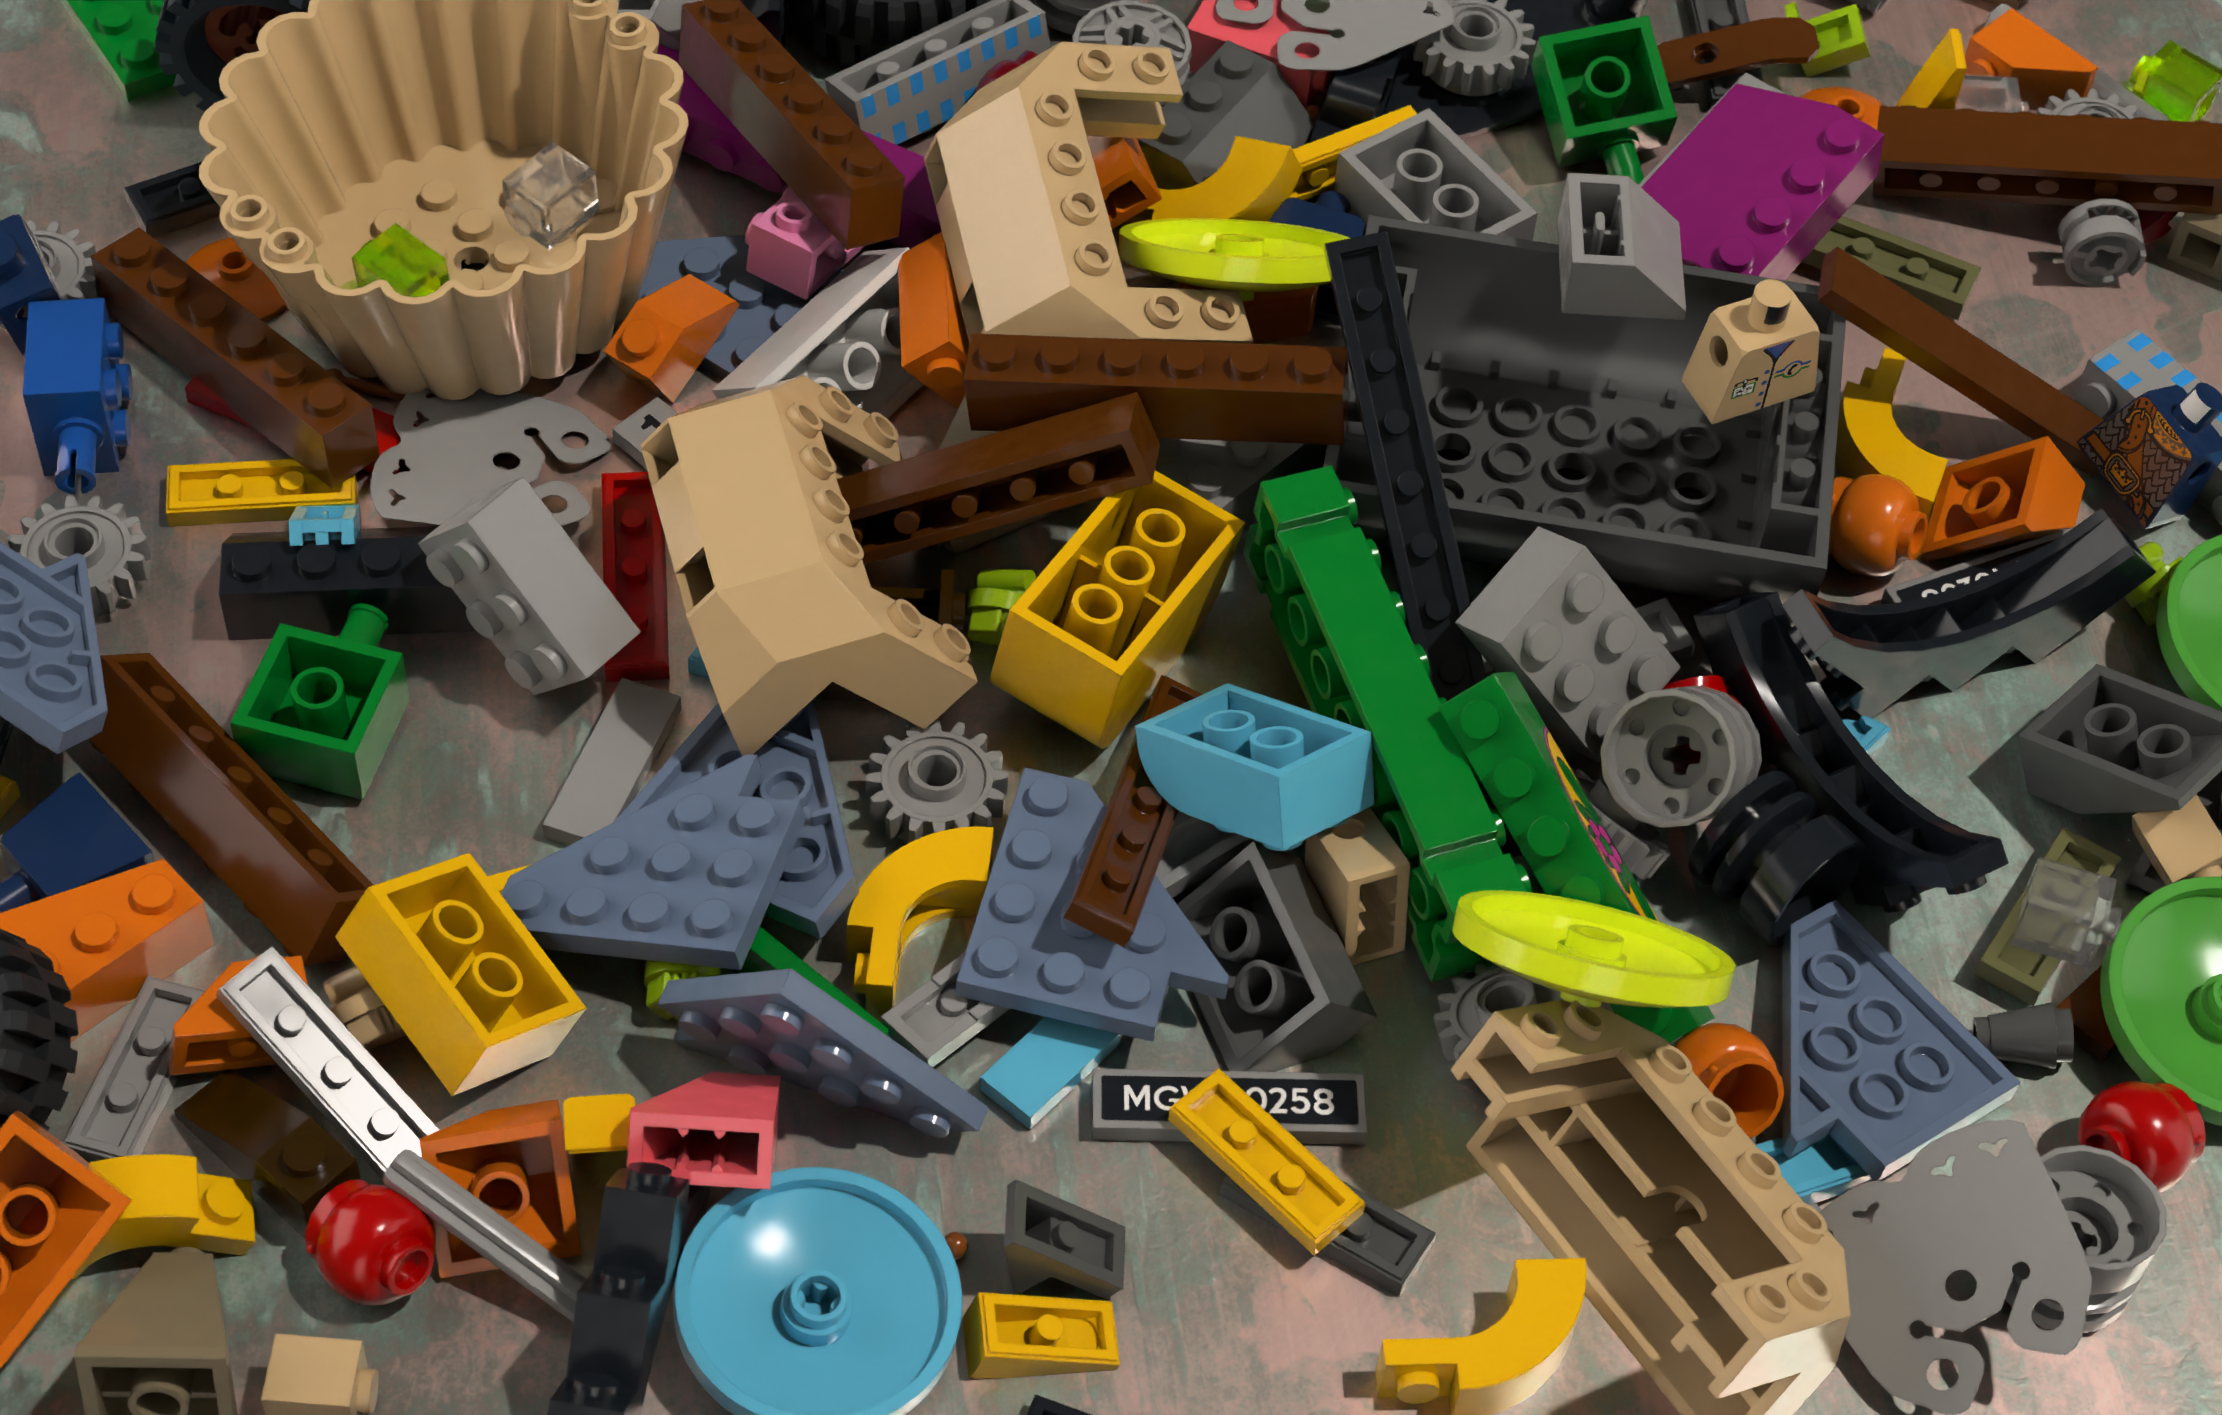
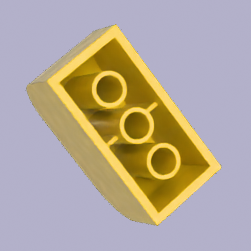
(1116, 607)

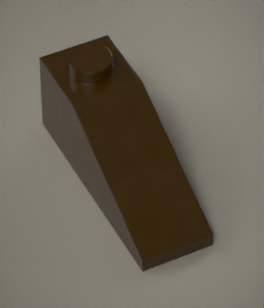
(270, 1144)

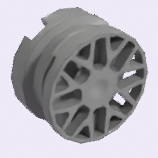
(2102, 246)

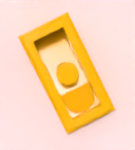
(1941, 76)
(597, 1123)
(1038, 1336)

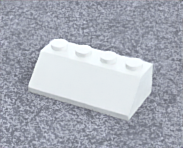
(840, 340)

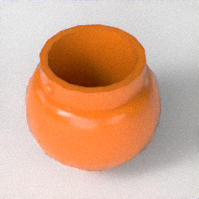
(1875, 524)
(1737, 1071)

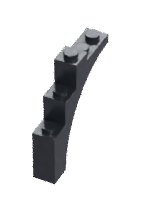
(2029, 606)
(1809, 742)
(628, 1292)

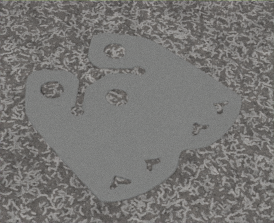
(1369, 28)
(456, 449)
(1939, 1224)

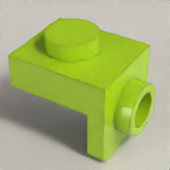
(1839, 38)

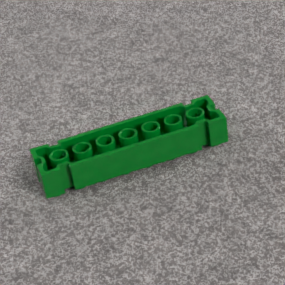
(1365, 670)

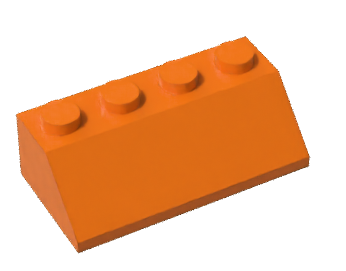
(49, 1222)

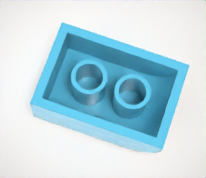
(1258, 765)

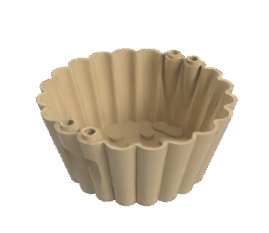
(415, 123)

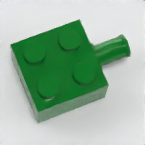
(1604, 94)
(324, 705)

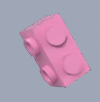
(793, 247)

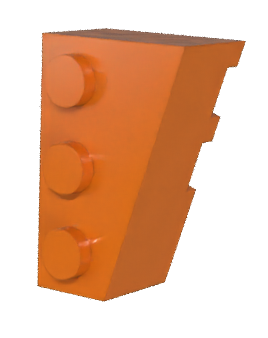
(115, 935)

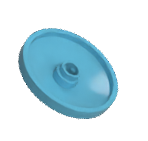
(817, 1298)

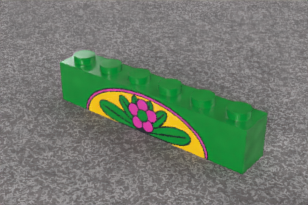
(1552, 817)

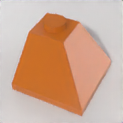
(2003, 500)
(514, 1166)

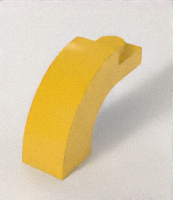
(1245, 187)
(1872, 441)
(906, 893)
(176, 1207)
(1502, 1363)

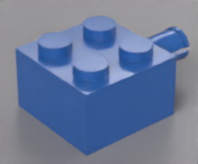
(76, 390)

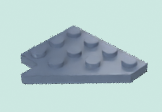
(722, 265)
(49, 651)
(794, 766)
(669, 879)
(1050, 967)
(797, 1031)
(1873, 1050)

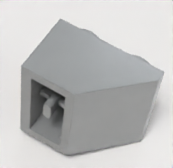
(1618, 250)

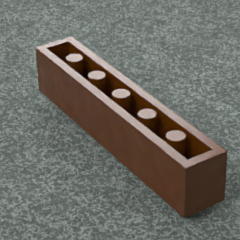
(791, 122)
(2050, 158)
(237, 357)
(1183, 385)
(1002, 478)
(227, 808)

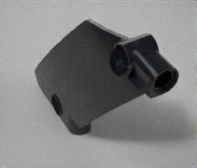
(1398, 80)

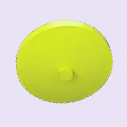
(1229, 253)
(1593, 950)

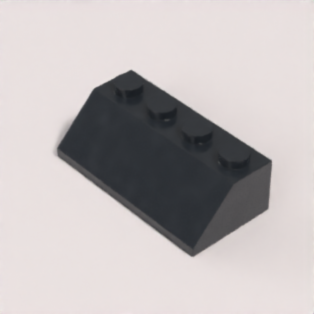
(318, 584)

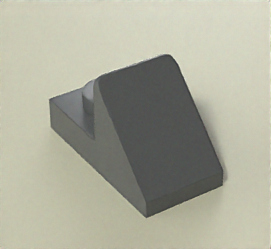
(1061, 1241)

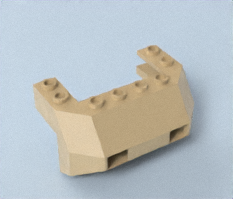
(1030, 213)
(776, 565)
(1681, 1219)

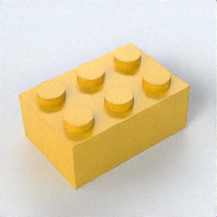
(460, 972)

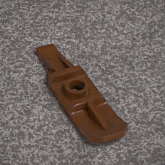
(1738, 49)

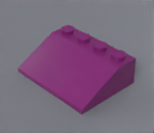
(1764, 180)

